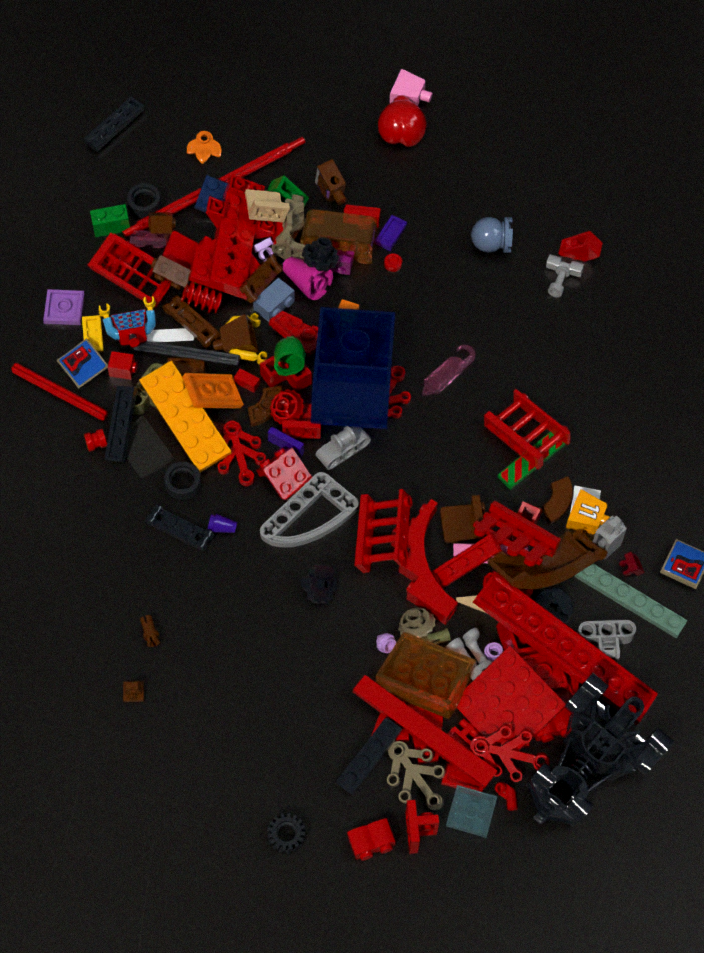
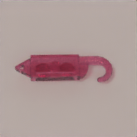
(447, 372)

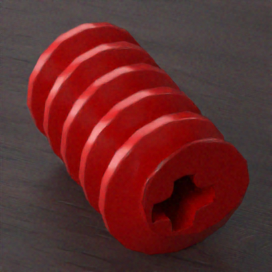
(201, 297)

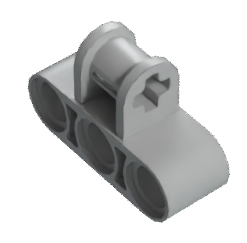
(342, 446)
(608, 643)

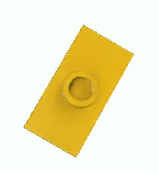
(93, 331)

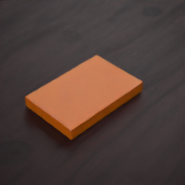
(212, 390)

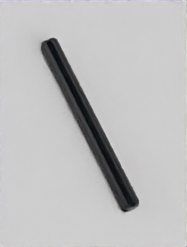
(187, 352)

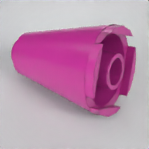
(307, 279)

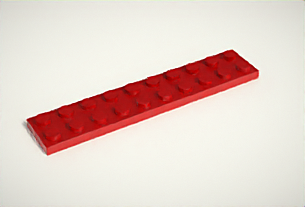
(561, 643)

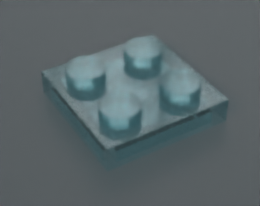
(471, 811)

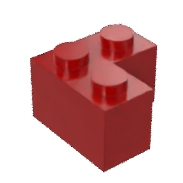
(297, 381)

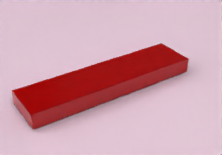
(466, 561)

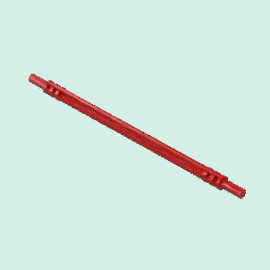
(240, 172)

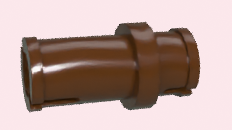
(150, 633)

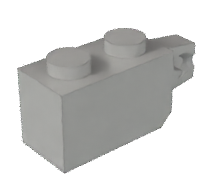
(610, 535)

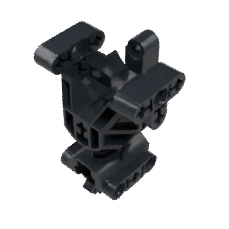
(596, 749)

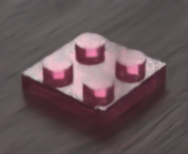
(143, 237)

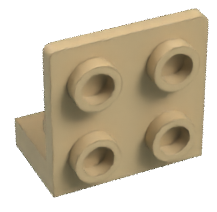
(266, 206)

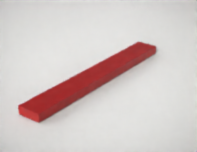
(425, 731)

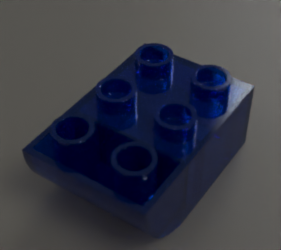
(352, 368)

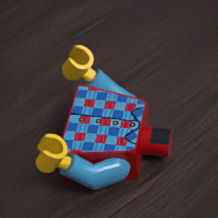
(132, 326)

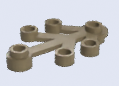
(413, 773)

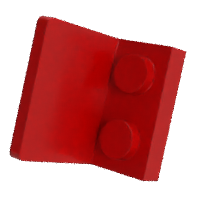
(303, 427)

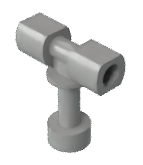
(563, 270)

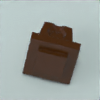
(133, 691)

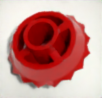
(286, 406)

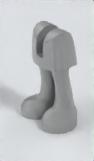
(470, 641)

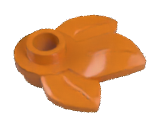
(202, 148)

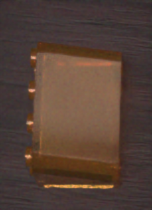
(344, 231)

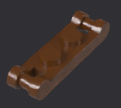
(260, 278)
(191, 321)

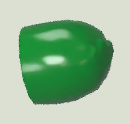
(291, 352)

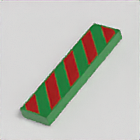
(521, 468)

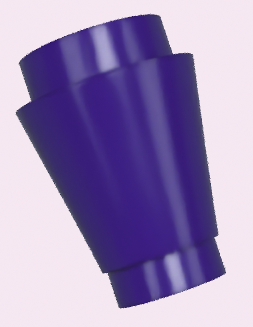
(221, 524)

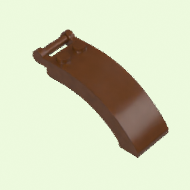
(567, 562)

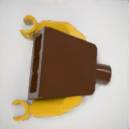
(240, 339)

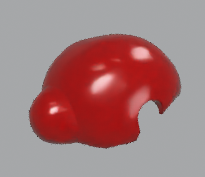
(402, 122)

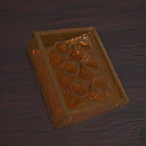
(426, 674)

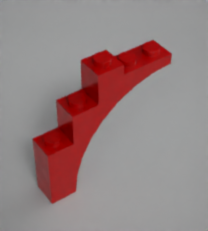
(424, 589)

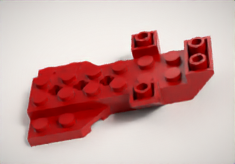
(228, 258)

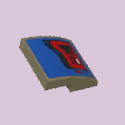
(82, 363)
(684, 564)

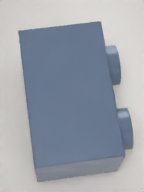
(274, 299)

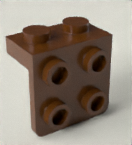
(459, 521)

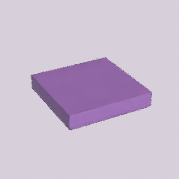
(64, 307)

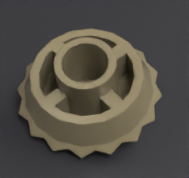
(417, 622)

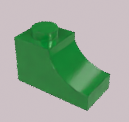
(286, 189)

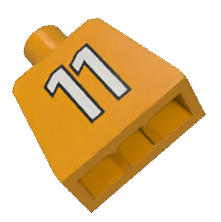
(587, 513)

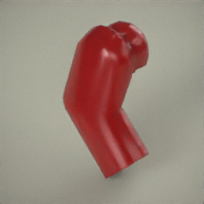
(507, 793)

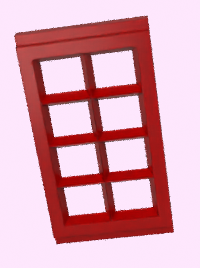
(104, 250)

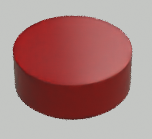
(393, 262)

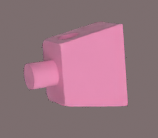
(410, 86)

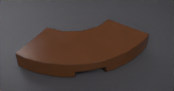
(261, 411)
(559, 501)

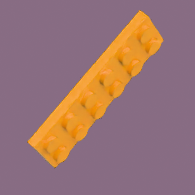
(188, 424)

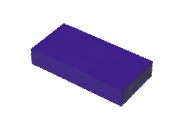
(391, 232)
(285, 441)

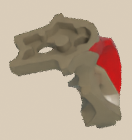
(286, 231)

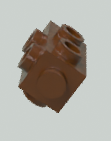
(171, 271)

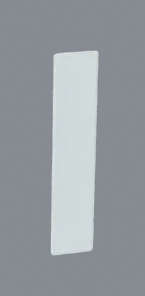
(170, 335)

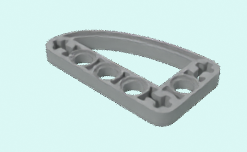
(322, 489)

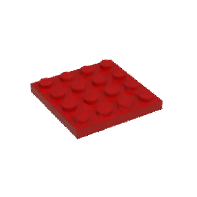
(509, 695)

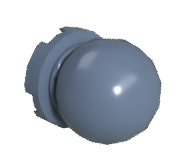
(491, 234)

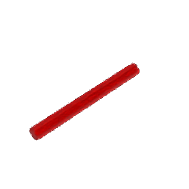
(59, 391)

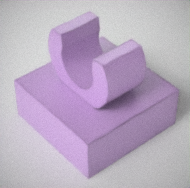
(263, 246)

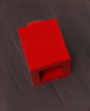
(122, 365)

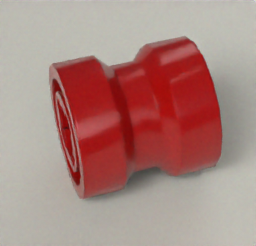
(95, 440)

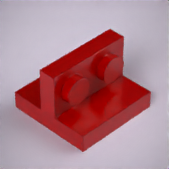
(422, 825)

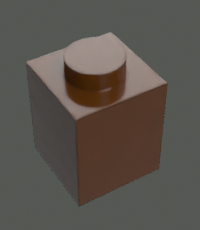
(160, 223)

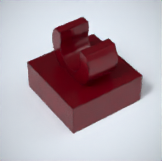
(633, 563)

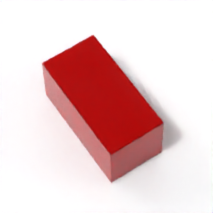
(247, 380)

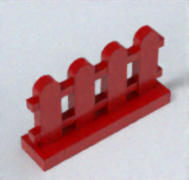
(520, 527)

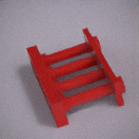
(521, 444)
(366, 527)

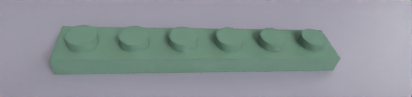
(632, 599)

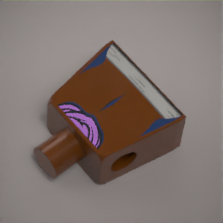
(330, 182)

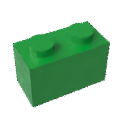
(109, 220)

